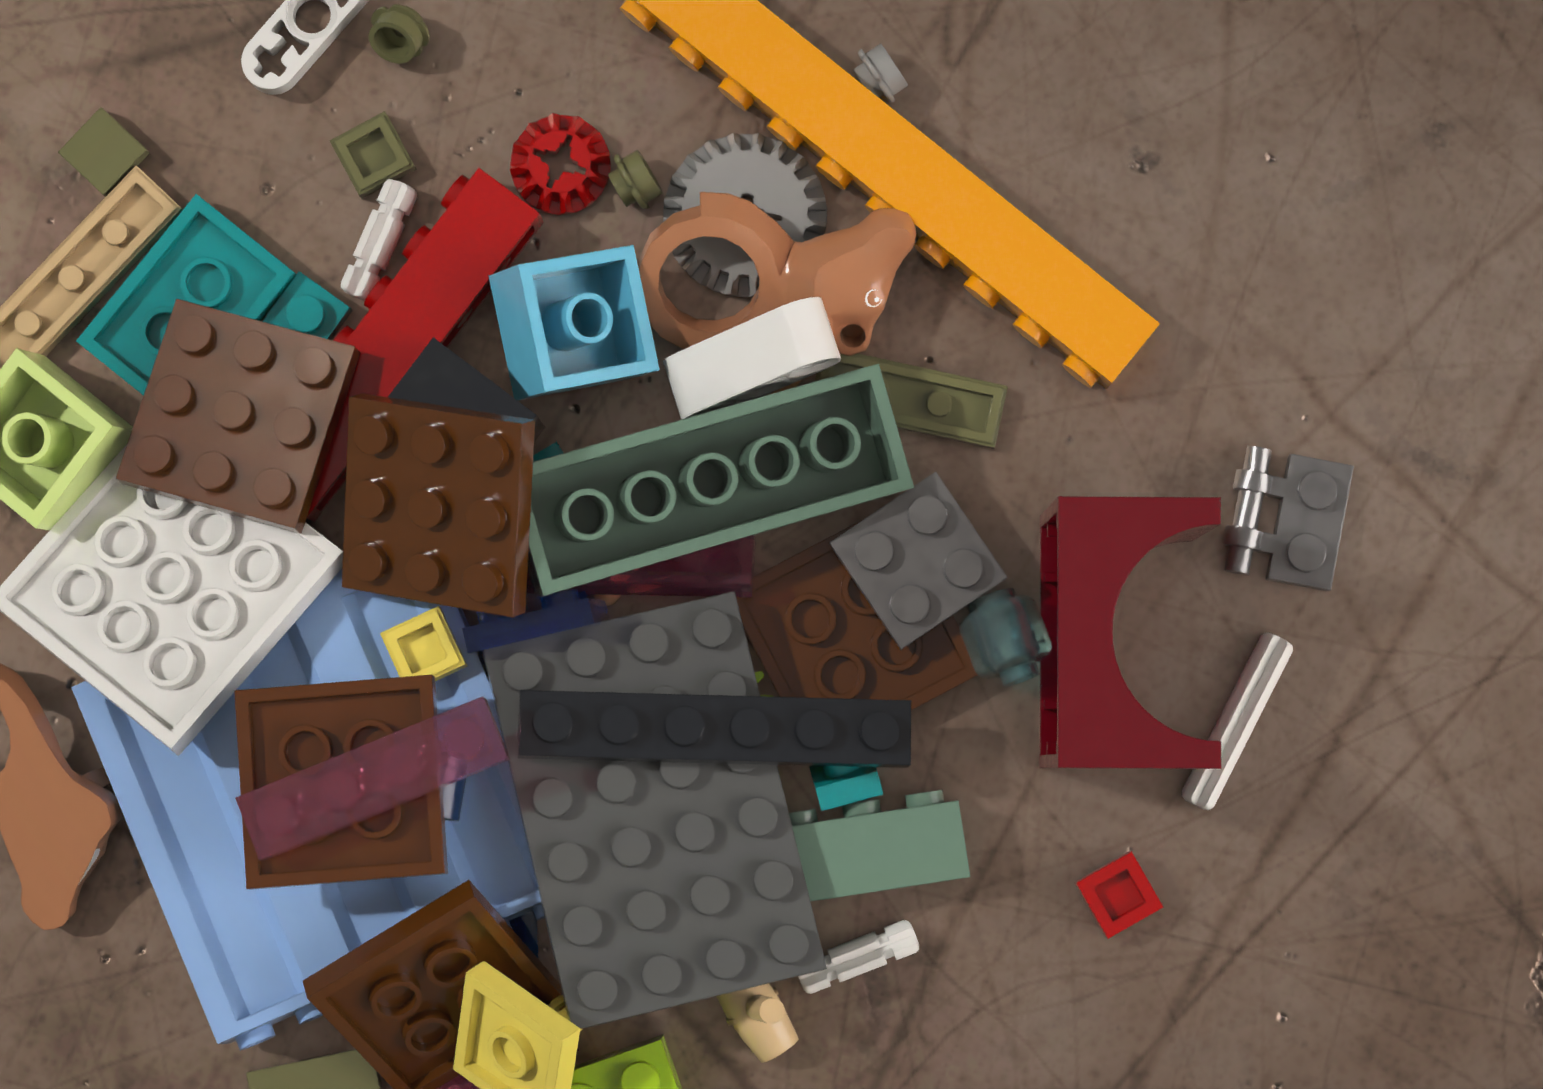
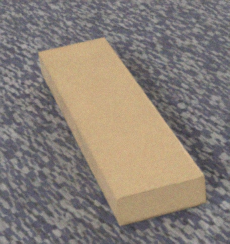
(85, 265)

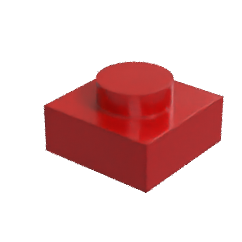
(1118, 894)

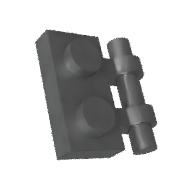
(1307, 520)

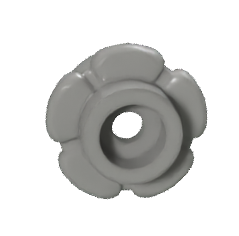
(879, 73)

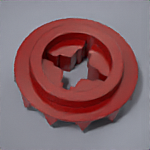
(572, 190)

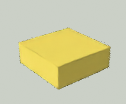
(424, 646)

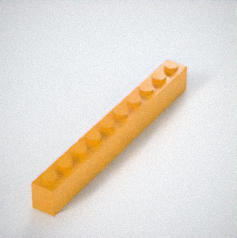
(903, 169)

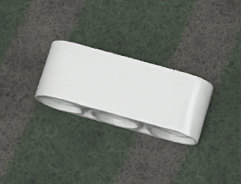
(753, 358)

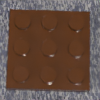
(238, 415)
(438, 504)
(829, 643)
(307, 724)
(405, 986)

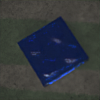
(558, 614)

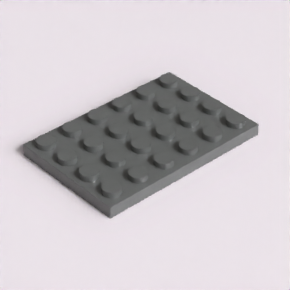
(655, 872)

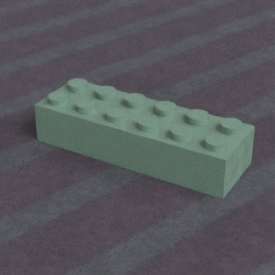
(713, 479)

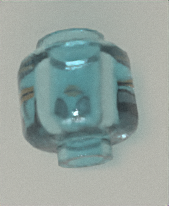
(1005, 637)

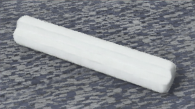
(1239, 717)

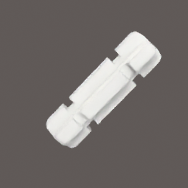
(379, 238)
(863, 955)

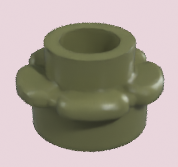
(398, 33)
(634, 180)

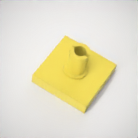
(512, 1036)

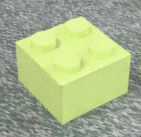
(51, 438)

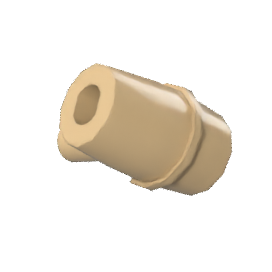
(760, 1020)

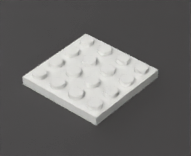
(164, 599)

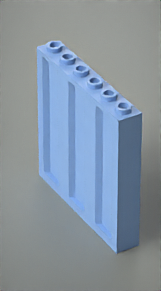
(260, 944)

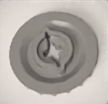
(752, 168)

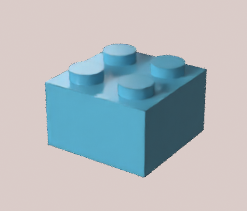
(573, 322)

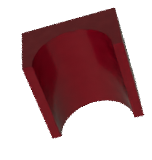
(1084, 702)

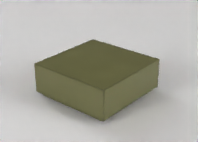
(103, 151)
(372, 154)

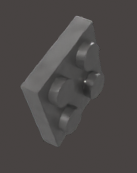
(918, 560)

